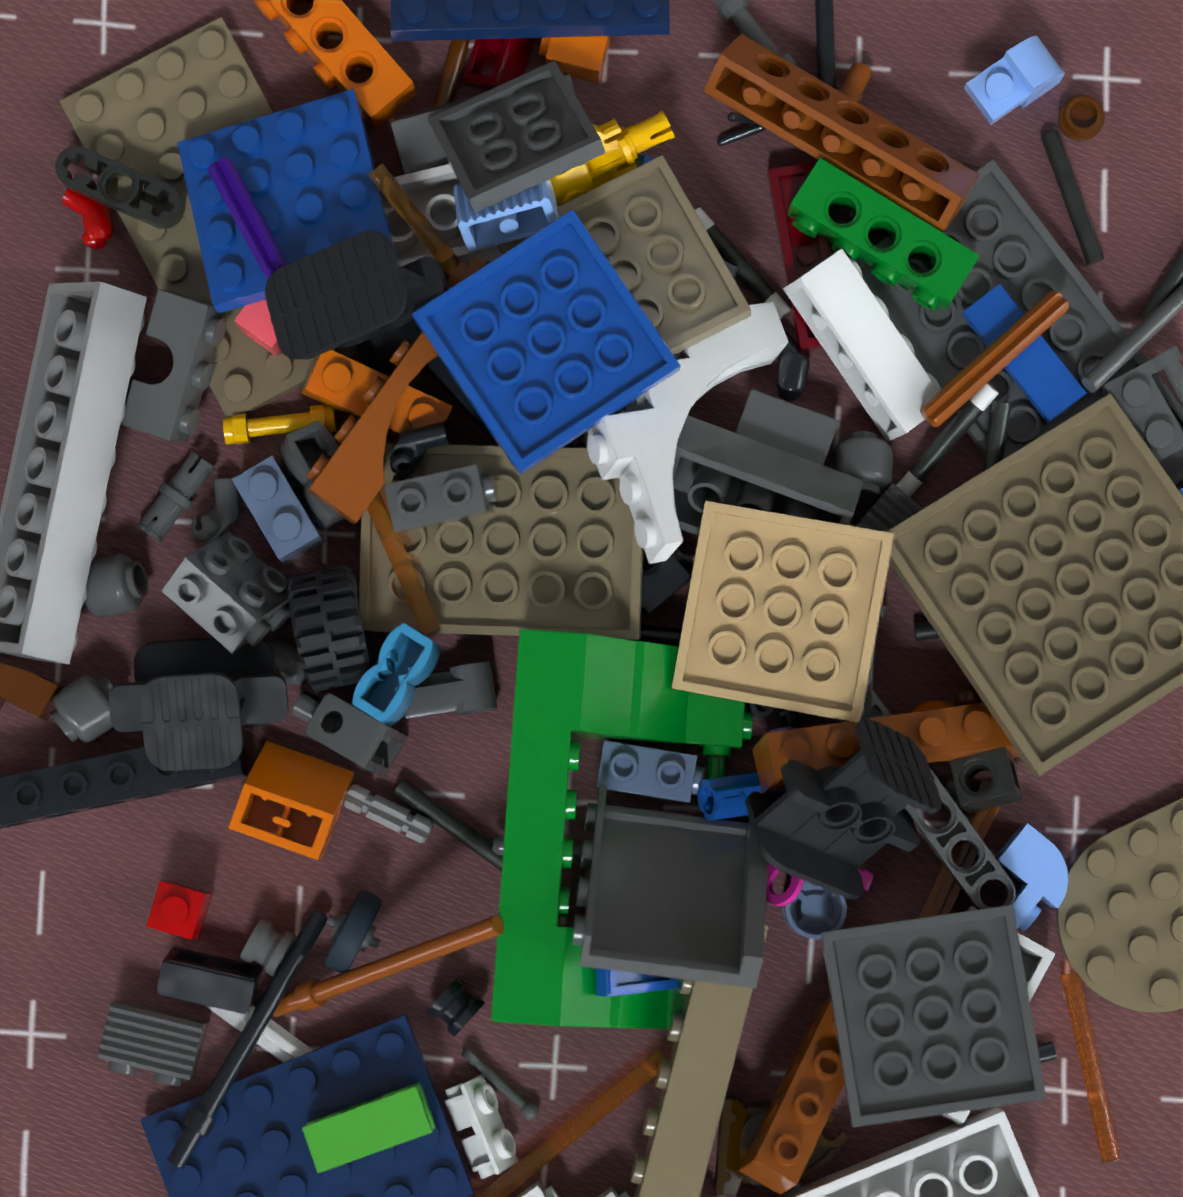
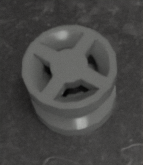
(267, 946)

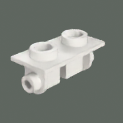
(476, 1105)

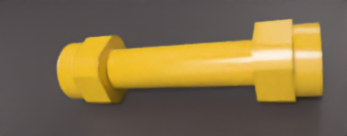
(239, 428)

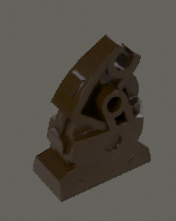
(735, 1135)

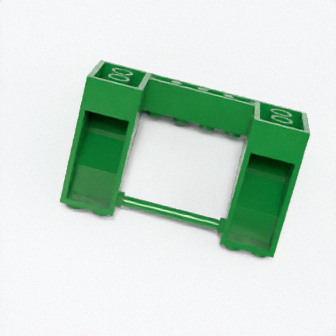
(591, 691)

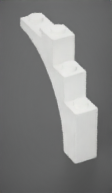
(643, 442)

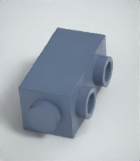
(649, 772)

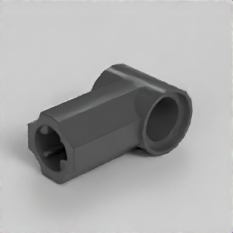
(461, 690)

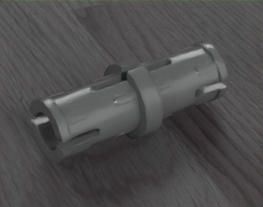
(175, 497)

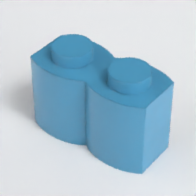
(402, 664)

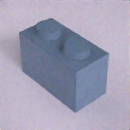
(278, 510)

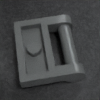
(1145, 404)

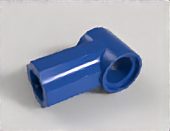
(726, 795)

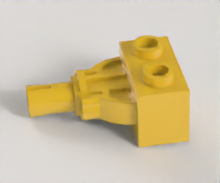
(621, 151)

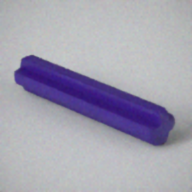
(246, 216)

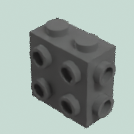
(230, 592)

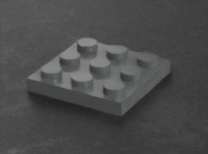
(516, 136)

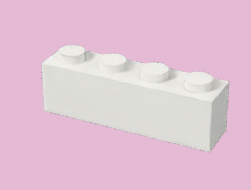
(864, 344)

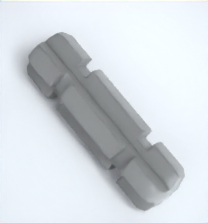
(388, 813)

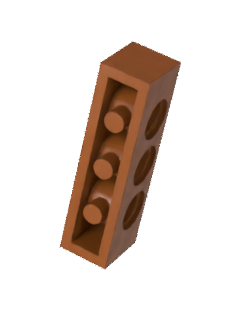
(798, 1107)

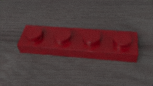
(798, 250)

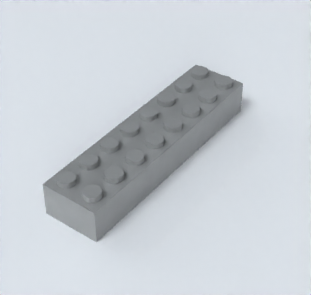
(63, 464)

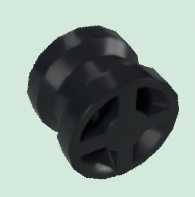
(455, 1006)

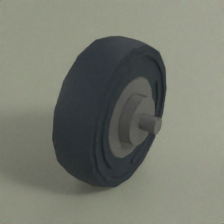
(353, 931)

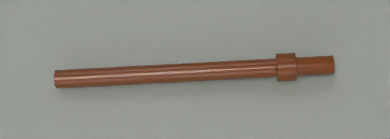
(316, 992)

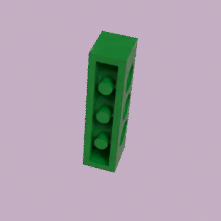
(871, 211)

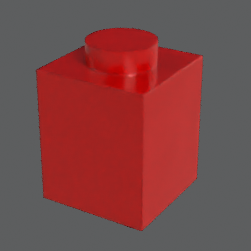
(179, 910)

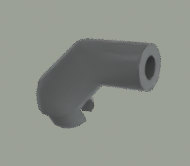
(221, 516)

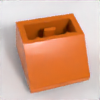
(292, 800)

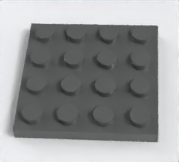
(932, 1016)

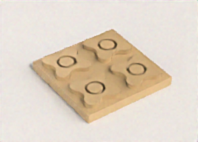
(783, 611)

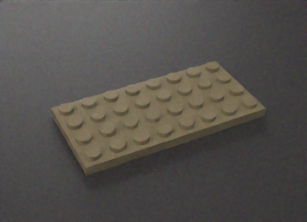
(137, 121)

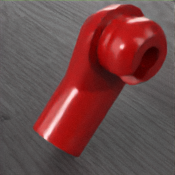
(95, 217)

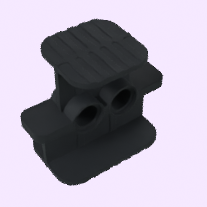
(351, 298)
(197, 699)
(845, 813)

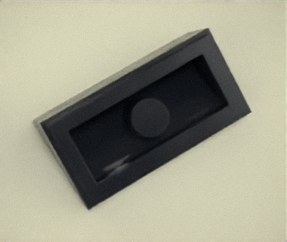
(209, 980)

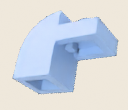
(1015, 79)
(1038, 868)

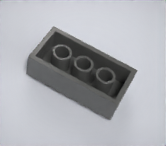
(750, 474)

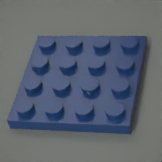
(304, 176)
(546, 342)

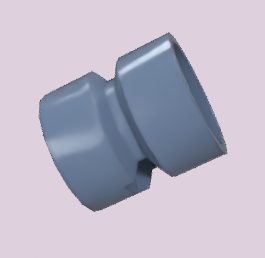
(814, 911)

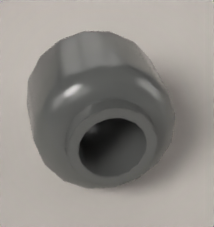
(867, 460)
(115, 585)
(83, 708)

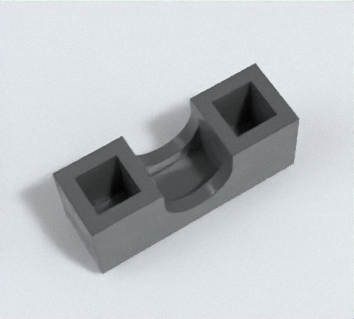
(192, 332)

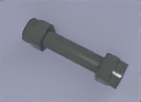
(737, 12)

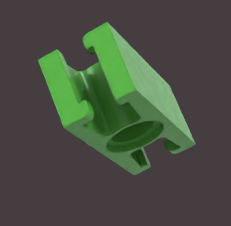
(369, 1127)

